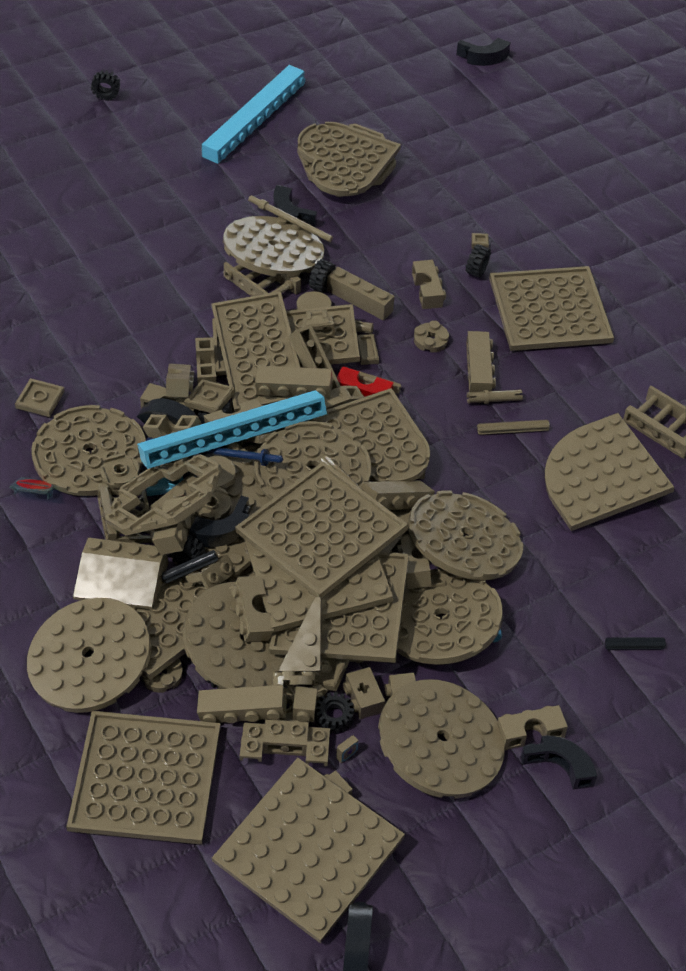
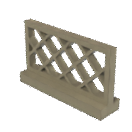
(105, 501)

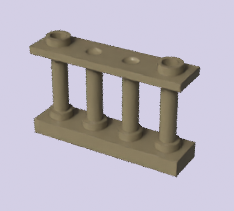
(246, 284)
(652, 427)

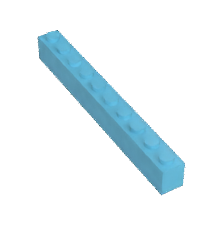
(253, 114)
(231, 429)

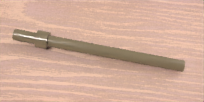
(264, 205)

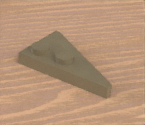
(305, 649)

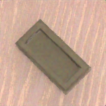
(367, 349)

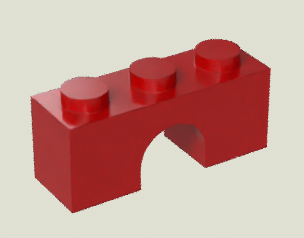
(350, 377)

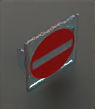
(33, 486)

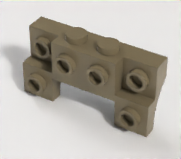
(285, 739)

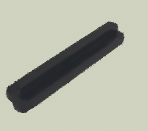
(190, 566)
(635, 643)

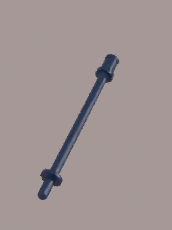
(264, 457)

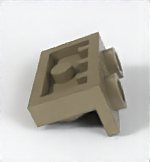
(212, 574)

